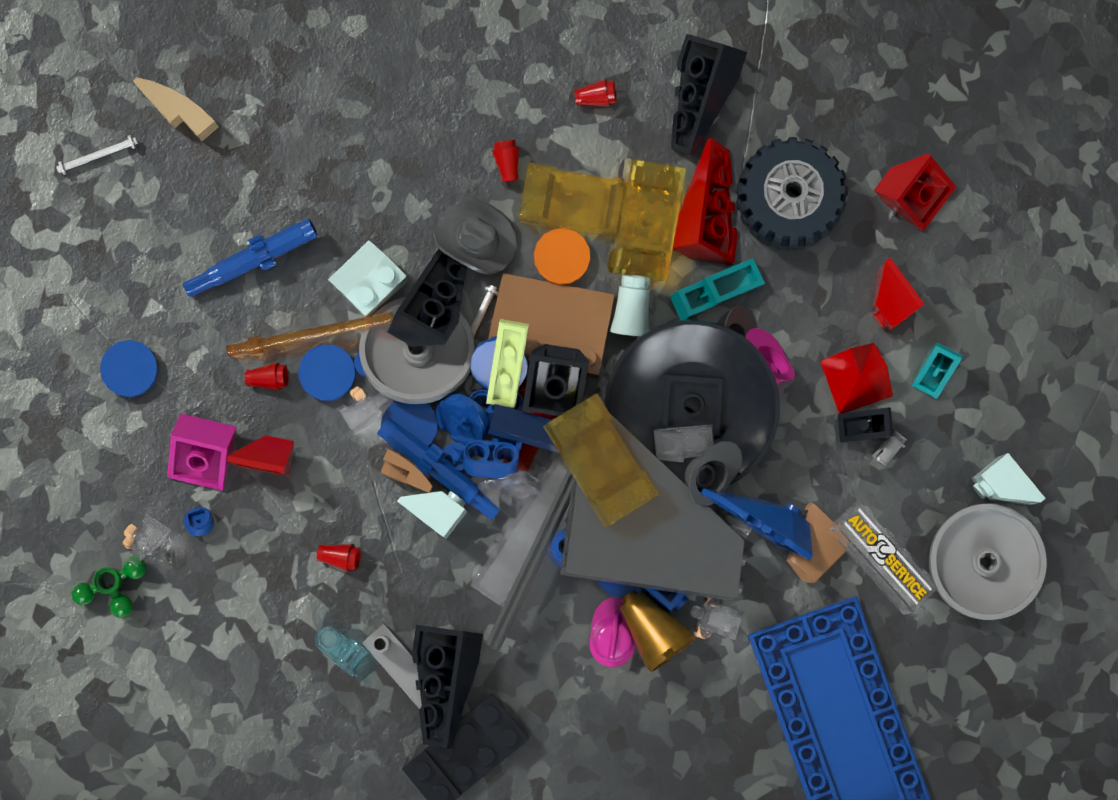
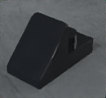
(865, 425)

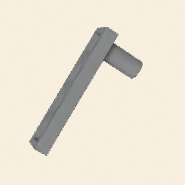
(395, 661)

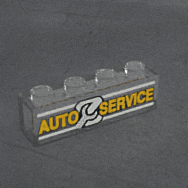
(882, 558)

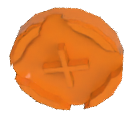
(562, 256)

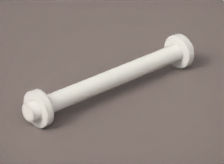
(98, 154)
(491, 291)

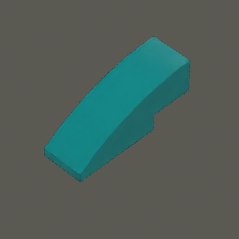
(717, 289)

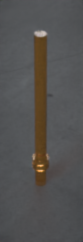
(256, 344)

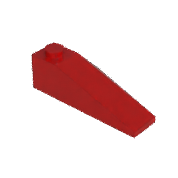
(704, 219)

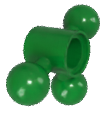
(121, 605)

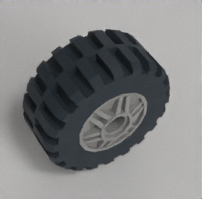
(797, 168)

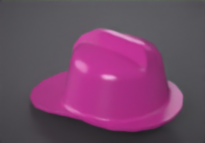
(773, 354)
(610, 636)

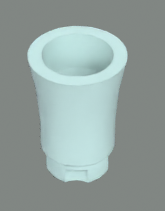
(632, 306)

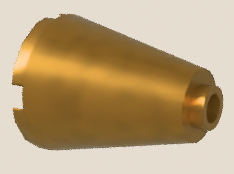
(654, 630)

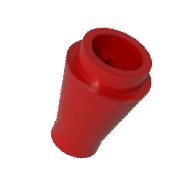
(597, 94)
(507, 159)
(268, 377)
(340, 556)

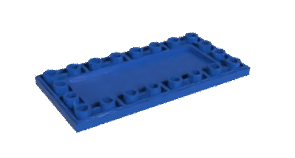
(837, 707)

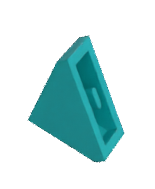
(936, 370)

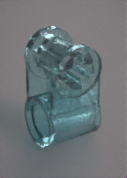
(342, 649)

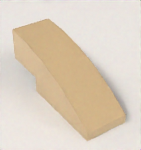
(177, 108)

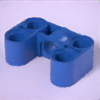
(493, 450)

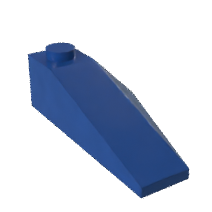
(770, 519)

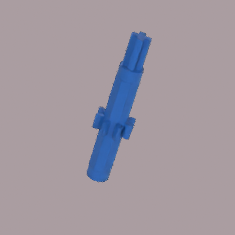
(260, 253)
(430, 462)

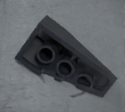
(706, 81)
(432, 305)
(445, 674)

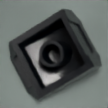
(555, 380)

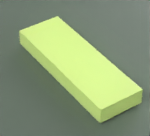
(507, 363)

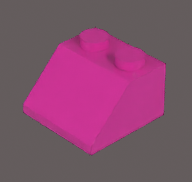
(200, 451)

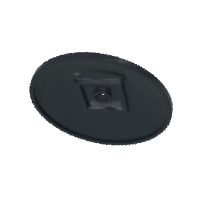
(700, 362)

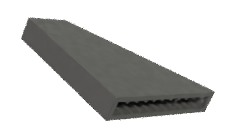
(660, 544)

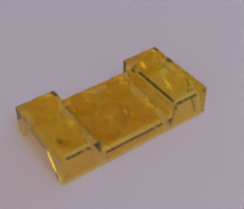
(571, 200)
(647, 219)
(600, 460)

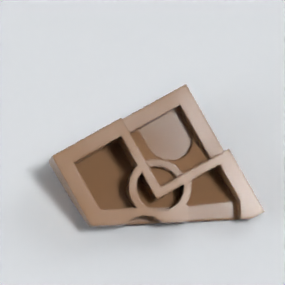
(404, 472)
(824, 547)

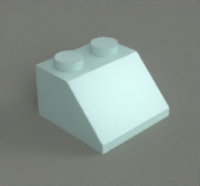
(368, 279)
(1006, 483)
(436, 510)

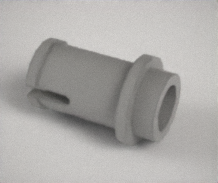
(889, 448)
(735, 523)

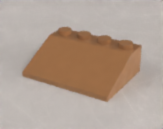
(556, 316)

